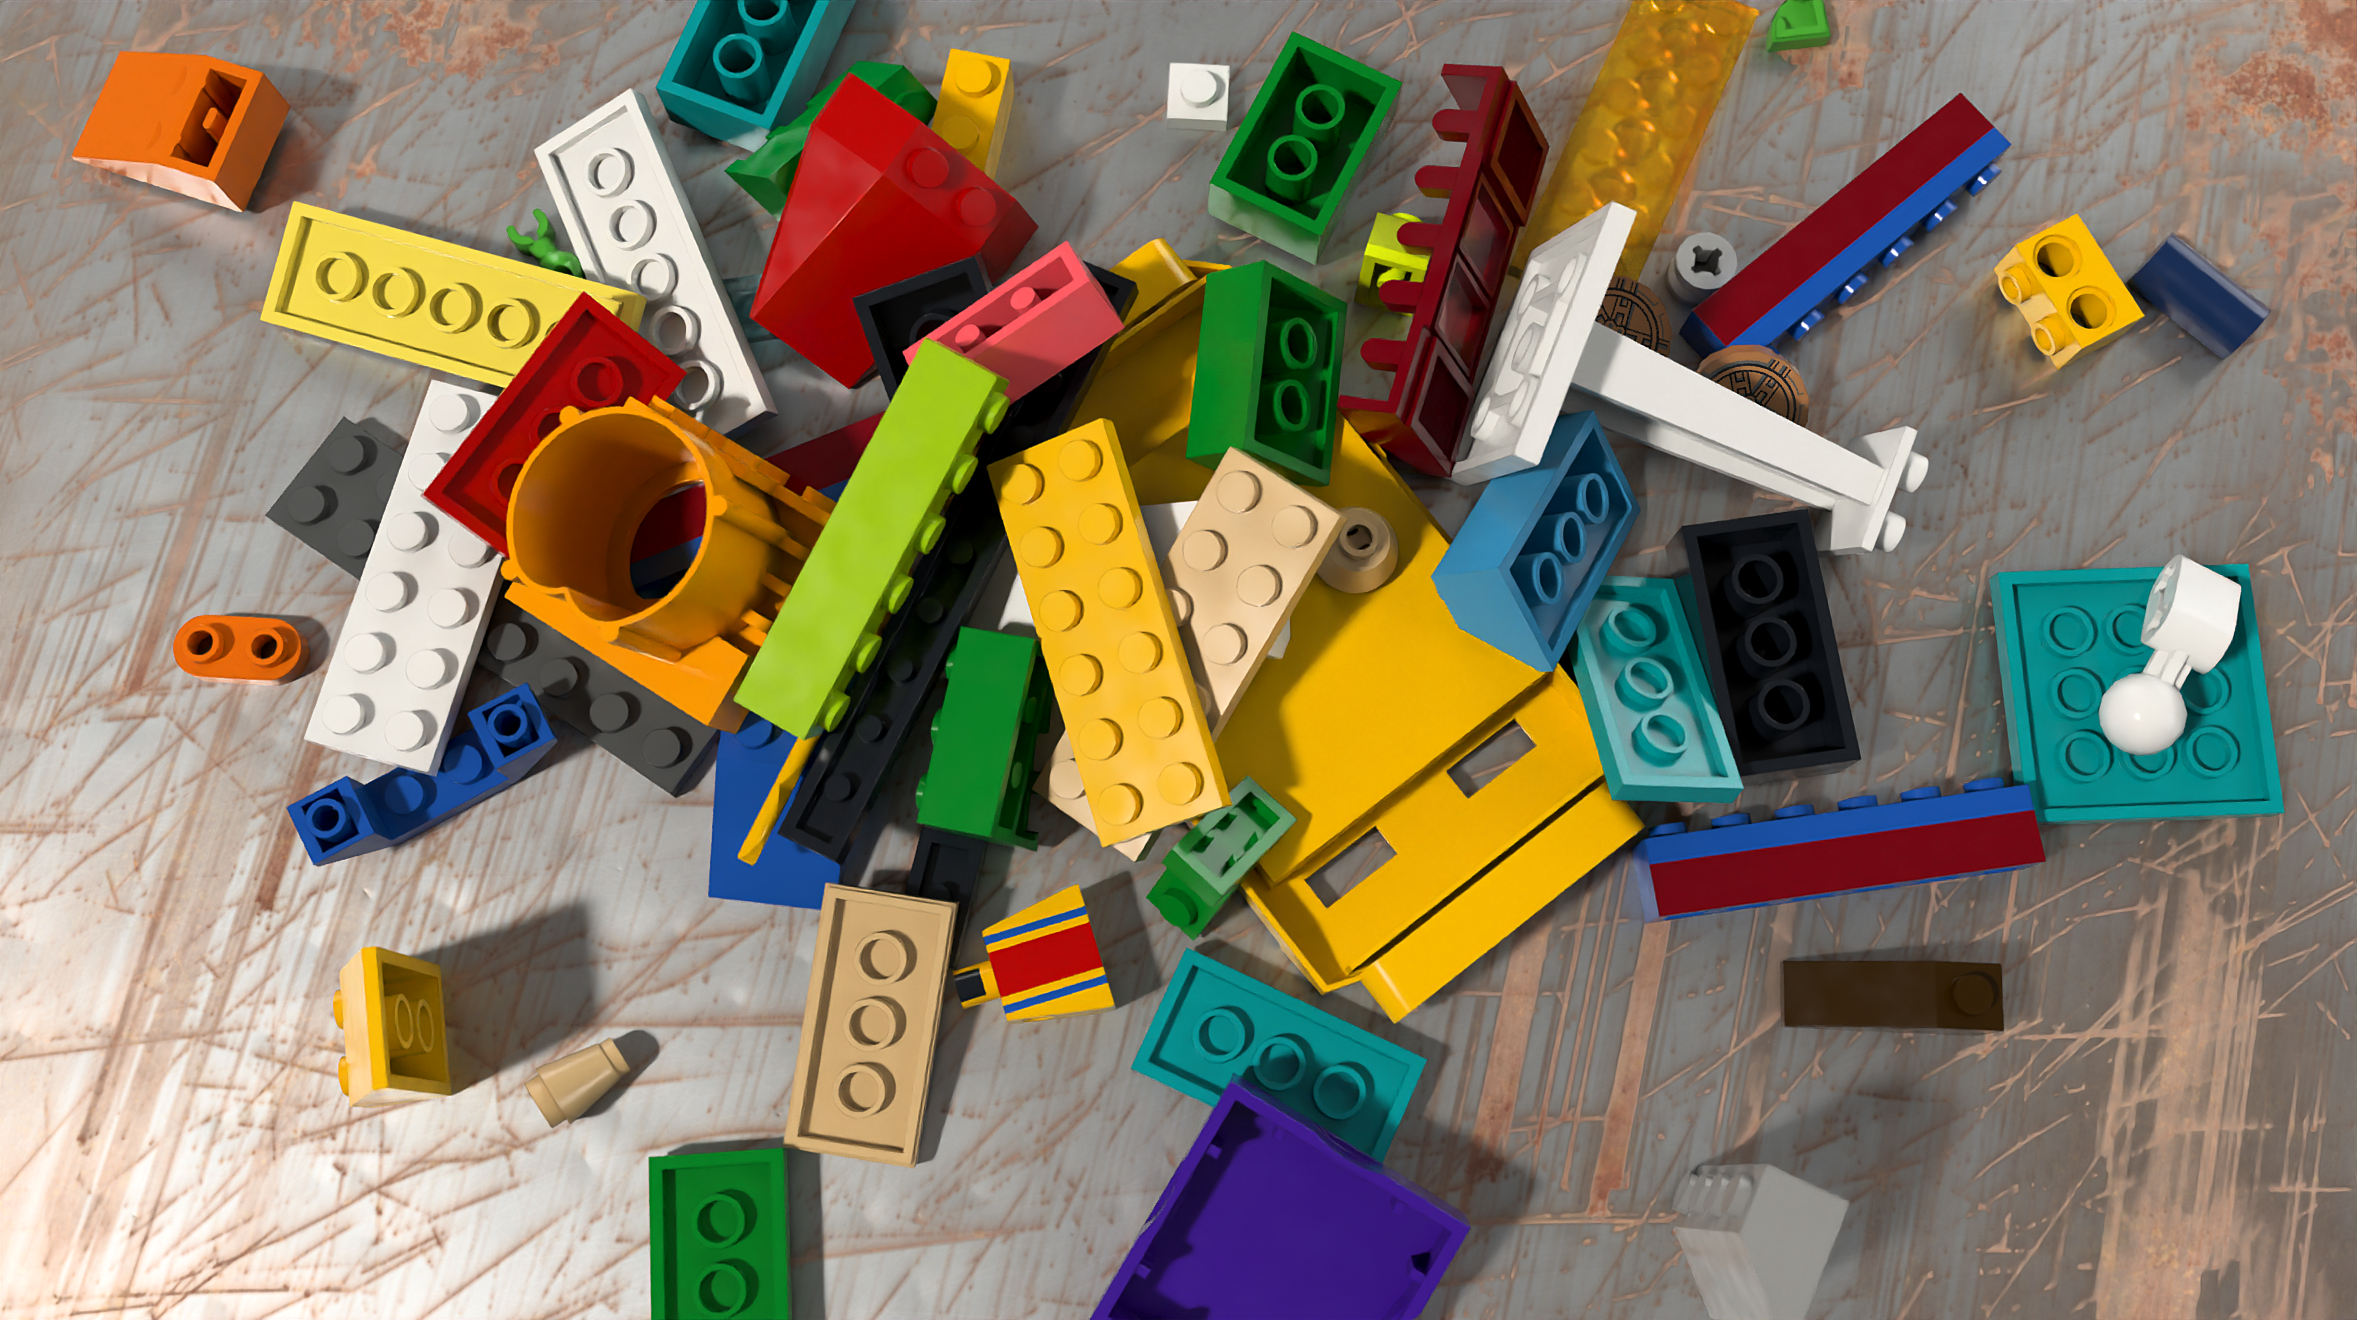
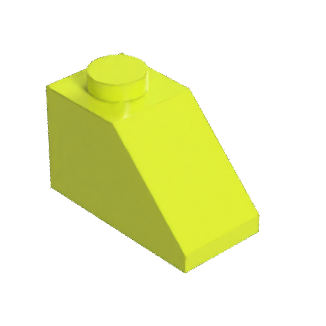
(1387, 261)

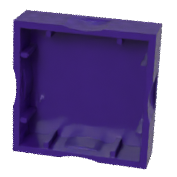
(1282, 1227)

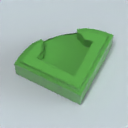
(1798, 26)

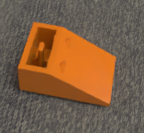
(185, 125)

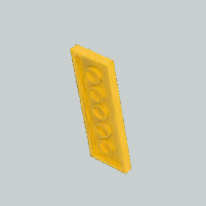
(1108, 634)

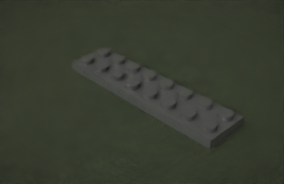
(338, 511)

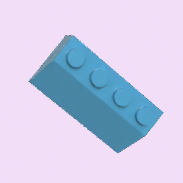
(1540, 545)

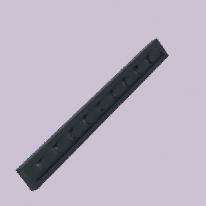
(941, 600)

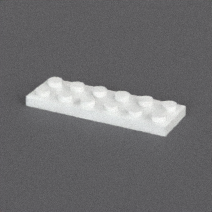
(642, 237)
(414, 610)

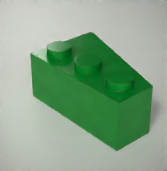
(772, 167)
(987, 739)

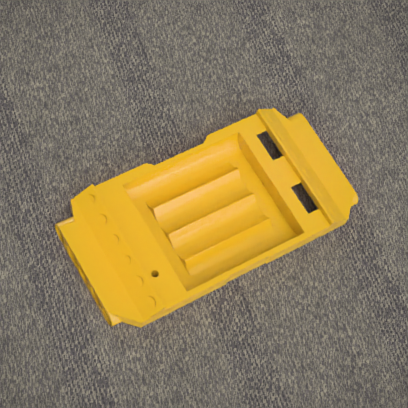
(1370, 709)

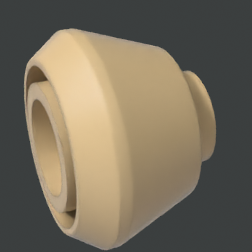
(1356, 569)

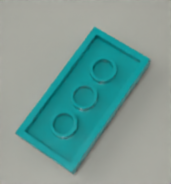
(1650, 697)
(1308, 1059)

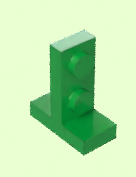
(1218, 857)

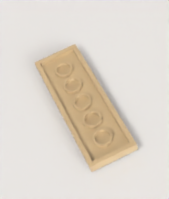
(1230, 593)

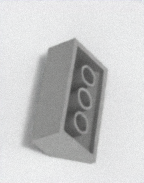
(1755, 1239)

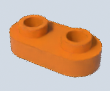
(237, 650)

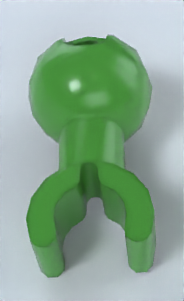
(544, 248)

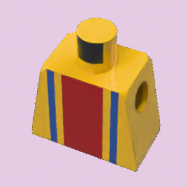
(1040, 964)

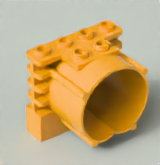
(575, 534)

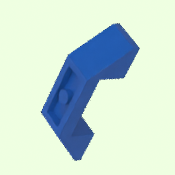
(361, 818)

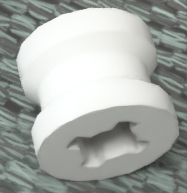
(1695, 283)

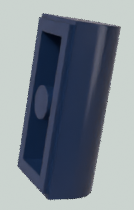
(2198, 296)

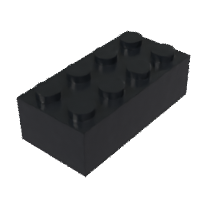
(1766, 644)

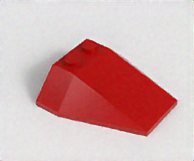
(869, 208)

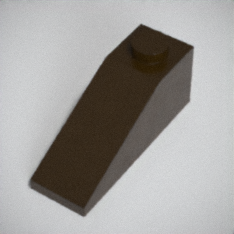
(1893, 996)

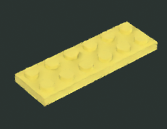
(421, 296)

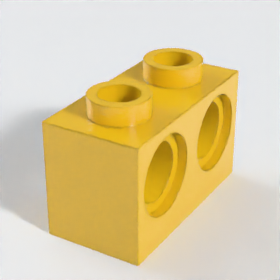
(2080, 285)

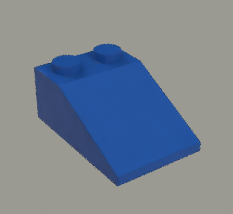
(743, 778)

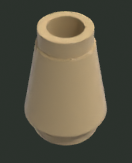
(576, 1081)

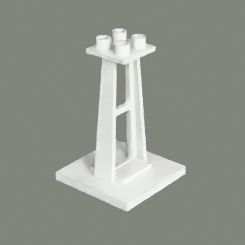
(1564, 362)

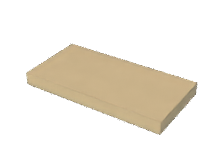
(871, 1024)

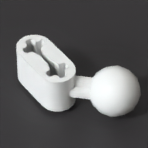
(2190, 627)

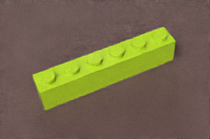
(873, 540)

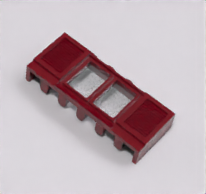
(1470, 257)

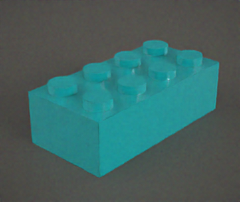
(749, 65)

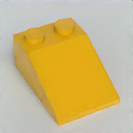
(391, 1029)

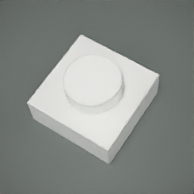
(1198, 97)

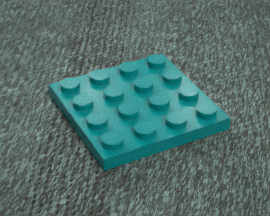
(2066, 644)

